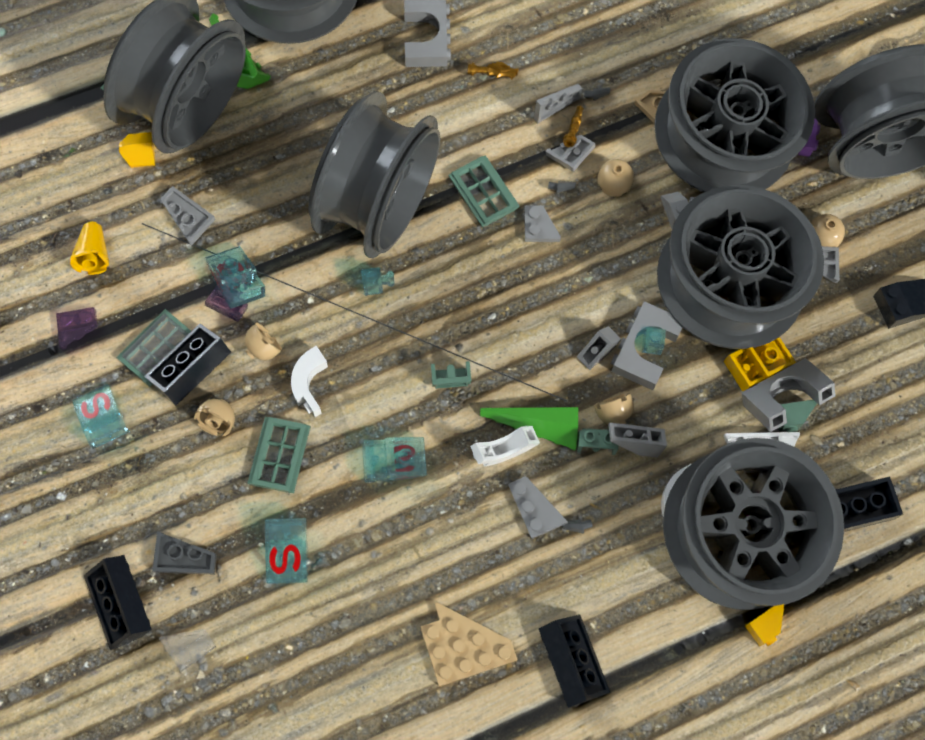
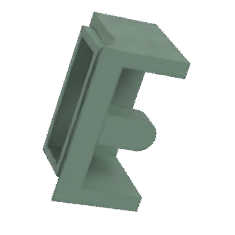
(451, 377)
(595, 439)

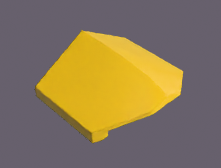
(138, 149)

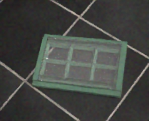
(483, 191)
(153, 344)
(279, 455)

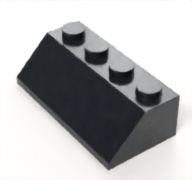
(188, 364)
(117, 601)
(574, 660)

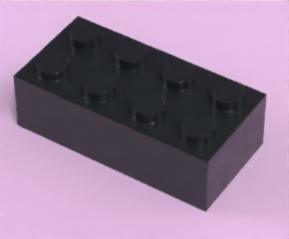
(869, 503)

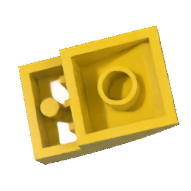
(758, 363)

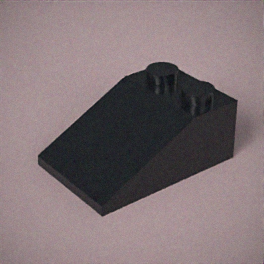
(901, 302)

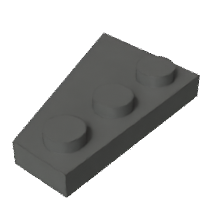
(180, 557)

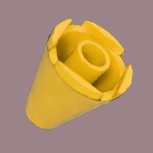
(90, 250)

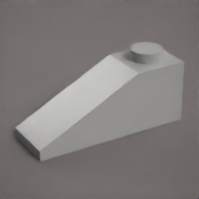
(638, 439)

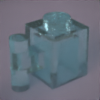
(374, 280)

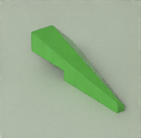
(251, 73)
(550, 423)

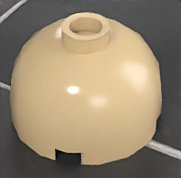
(615, 177)
(829, 229)
(261, 344)
(615, 409)
(215, 416)

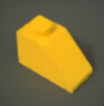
(767, 626)

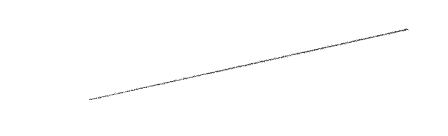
(370, 318)

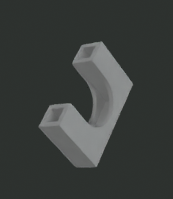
(432, 52)
(628, 362)
(800, 376)

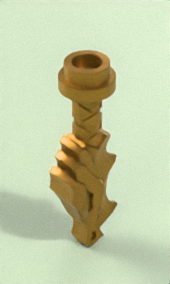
(496, 69)
(570, 139)

